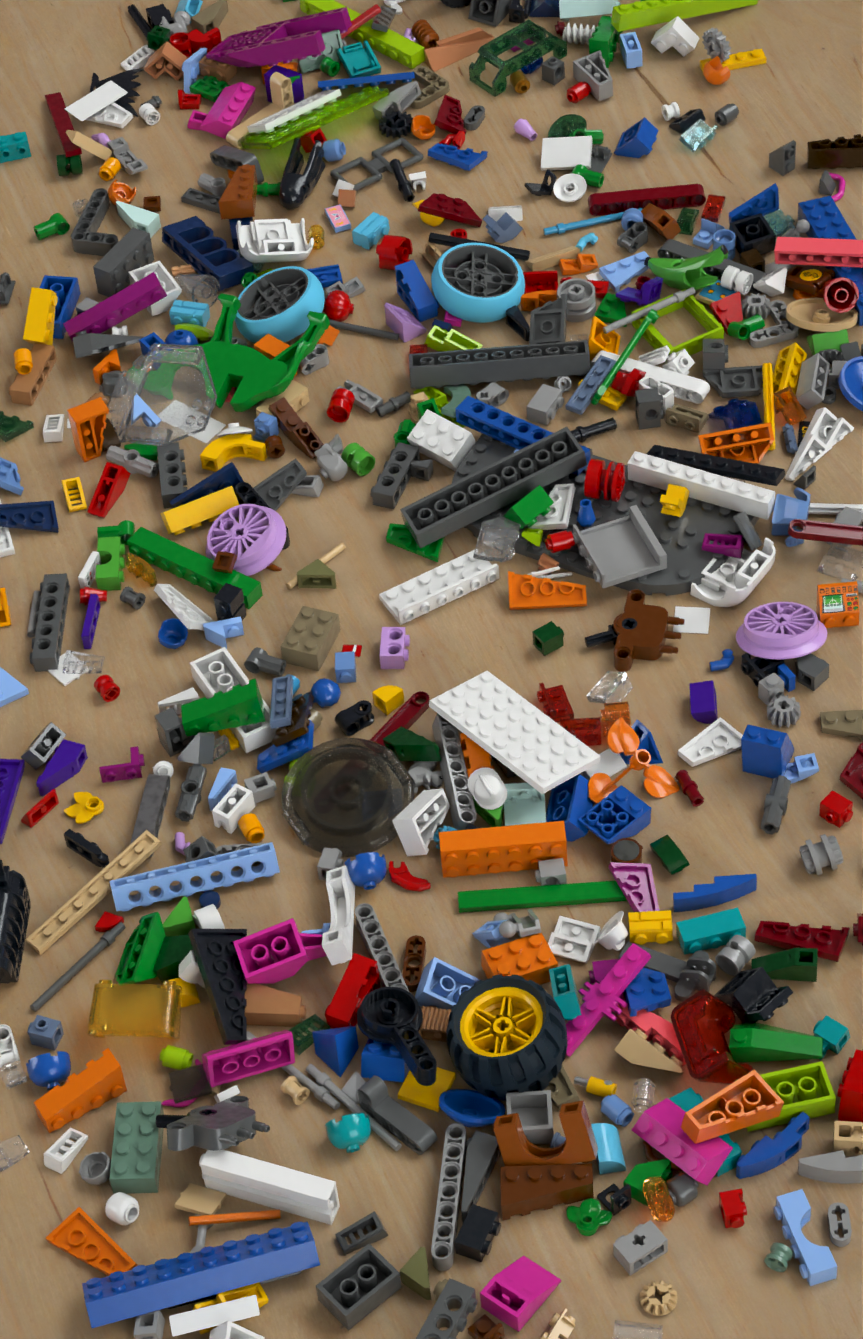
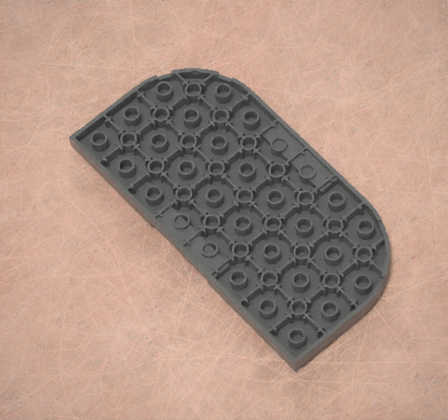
(678, 536)

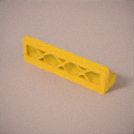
(788, 368)

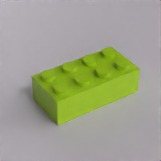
(802, 1090)

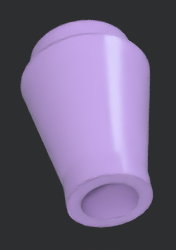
(525, 129)

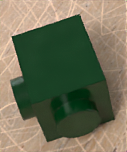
(548, 638)

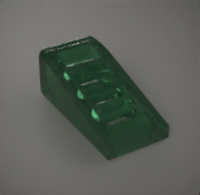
(687, 220)
(306, 1041)

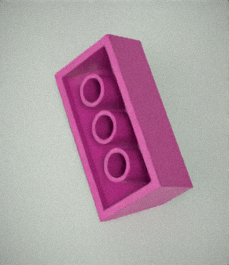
(229, 109)
(249, 1058)
(662, 1130)

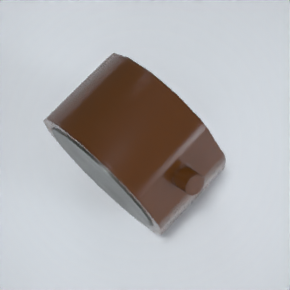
(626, 851)

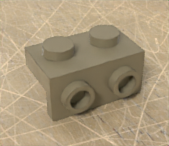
(686, 418)

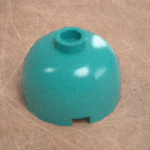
(349, 1132)

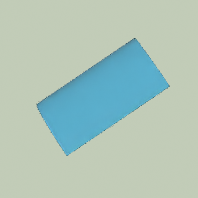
(192, 7)
(609, 1153)

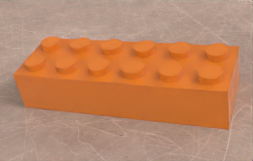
(501, 848)

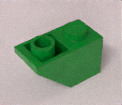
(642, 1171)

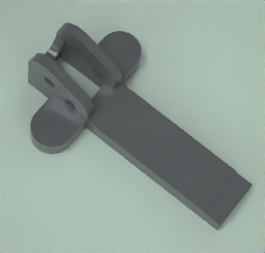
(690, 975)

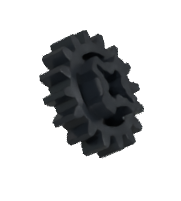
(395, 124)

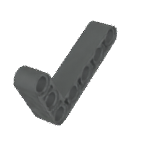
(85, 235)

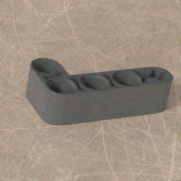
(231, 158)
(394, 1117)

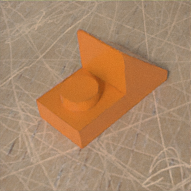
(108, 364)

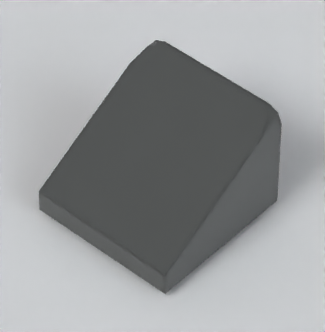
(826, 184)
(422, 469)
(807, 478)

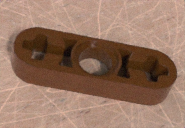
(410, 956)

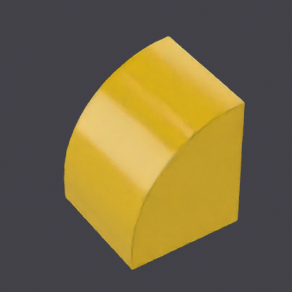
(388, 698)
(189, 992)

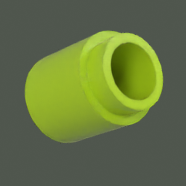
(176, 1057)

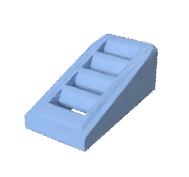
(223, 783)

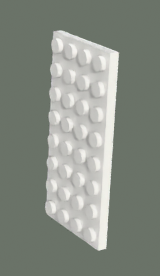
(514, 732)

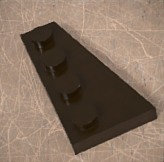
(299, 720)

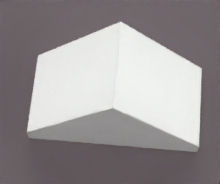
(773, 283)

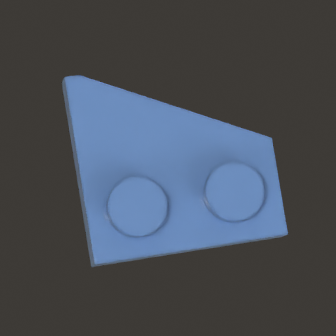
(9, 477)

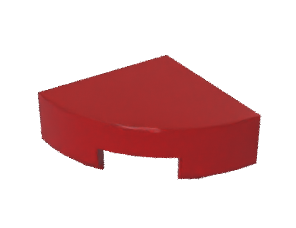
(108, 921)

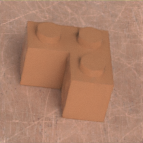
(166, 59)

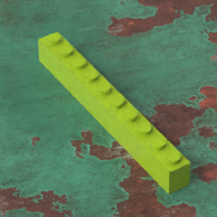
(661, 11)
(388, 43)

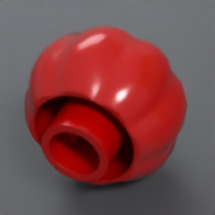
(338, 306)

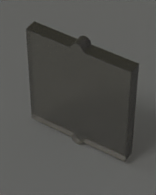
(189, 1083)

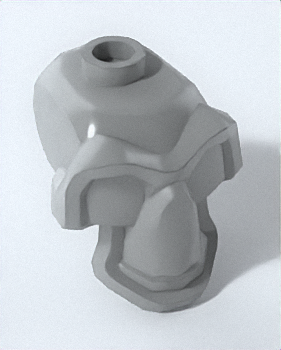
(330, 460)

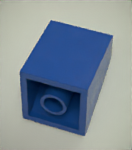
(765, 751)

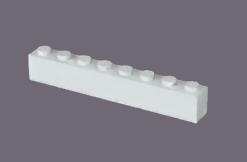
(702, 485)

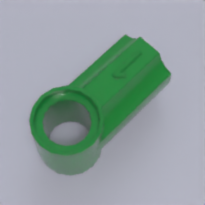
(597, 135)
(592, 178)
(54, 225)
(742, 329)
(403, 432)
(124, 530)

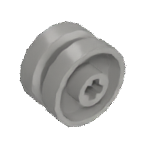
(580, 300)

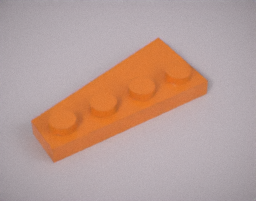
(539, 593)

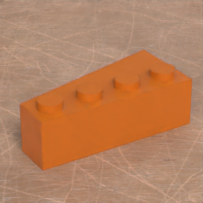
(82, 1092)
(732, 1109)

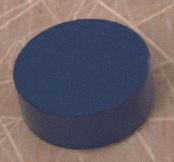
(208, 898)

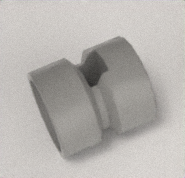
(735, 955)

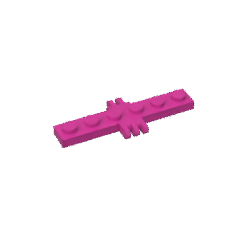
(604, 997)

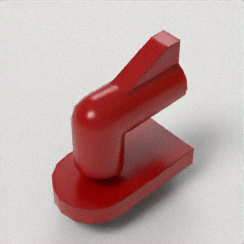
(457, 139)

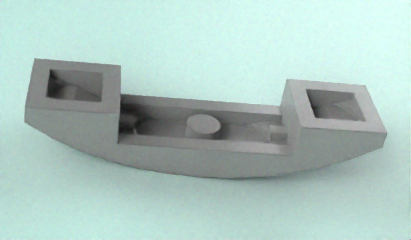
(127, 159)

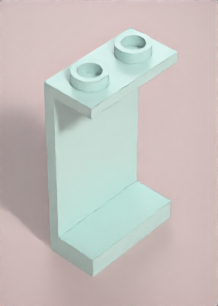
(585, 8)

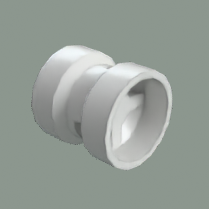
(149, 114)

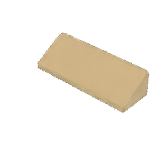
(89, 144)
(552, 259)

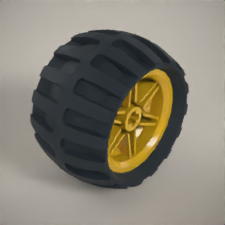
(499, 1017)

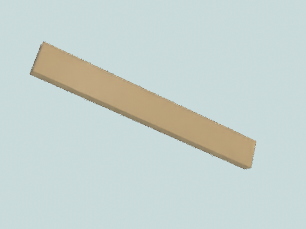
(92, 892)

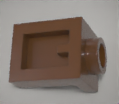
(486, 1329)

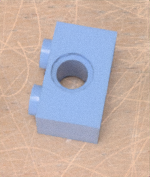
(631, 50)

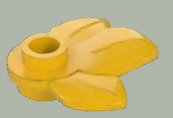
(85, 807)

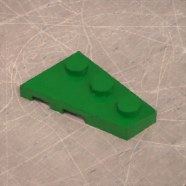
(401, 537)

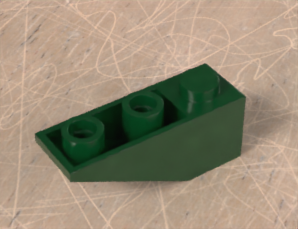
(411, 747)
(790, 964)

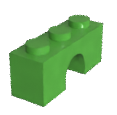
(110, 573)

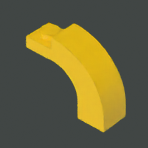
(230, 447)

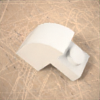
(208, 918)

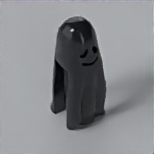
(297, 187)

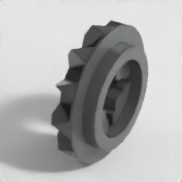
(832, 355)

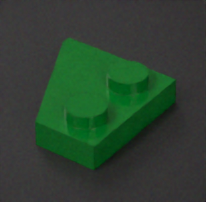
(611, 309)

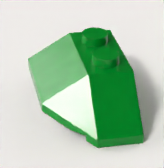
(141, 951)

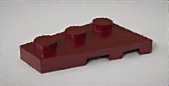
(450, 115)

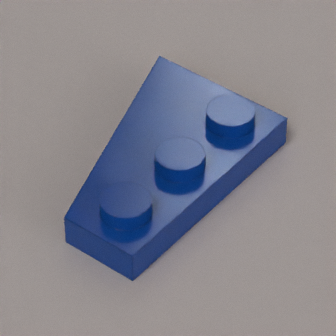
(277, 756)

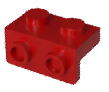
(540, 281)

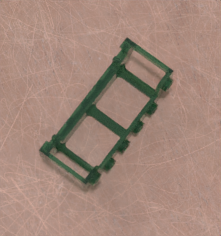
(506, 41)

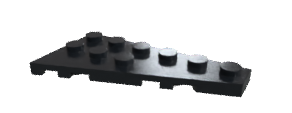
(223, 979)

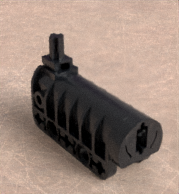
(14, 919)

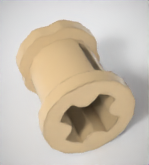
(295, 1090)

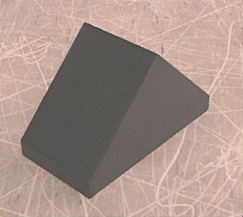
(199, 750)

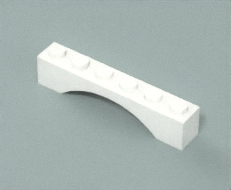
(339, 939)

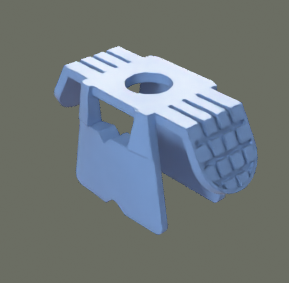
(788, 509)

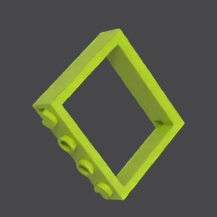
(698, 311)

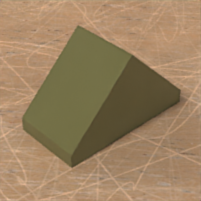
(316, 576)
(415, 1274)

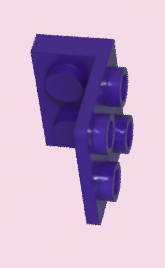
(648, 294)

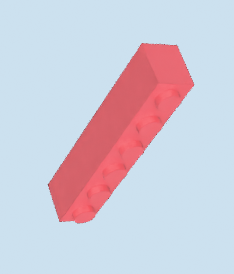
(819, 252)

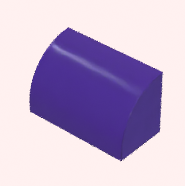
(703, 702)

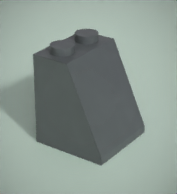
(489, 11)

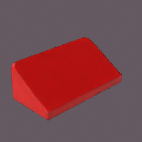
(43, 807)

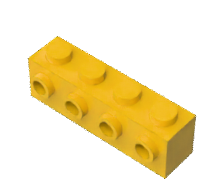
(199, 510)

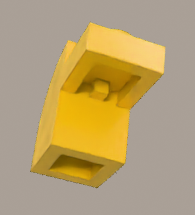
(675, 500)

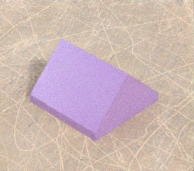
(403, 323)

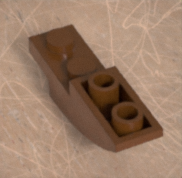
(293, 427)

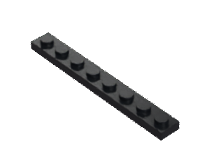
(721, 465)

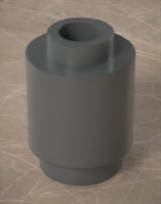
(726, 114)

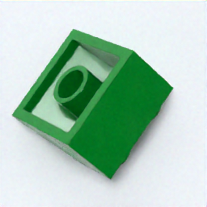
(530, 507)

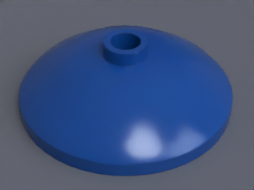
(470, 1107)

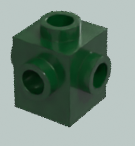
(158, 37)

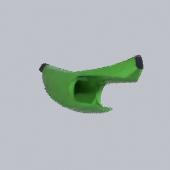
(688, 271)

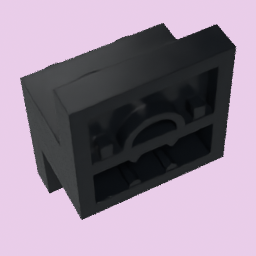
(753, 995)

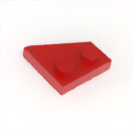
(728, 310)

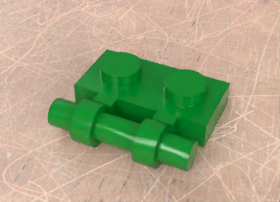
(208, 87)

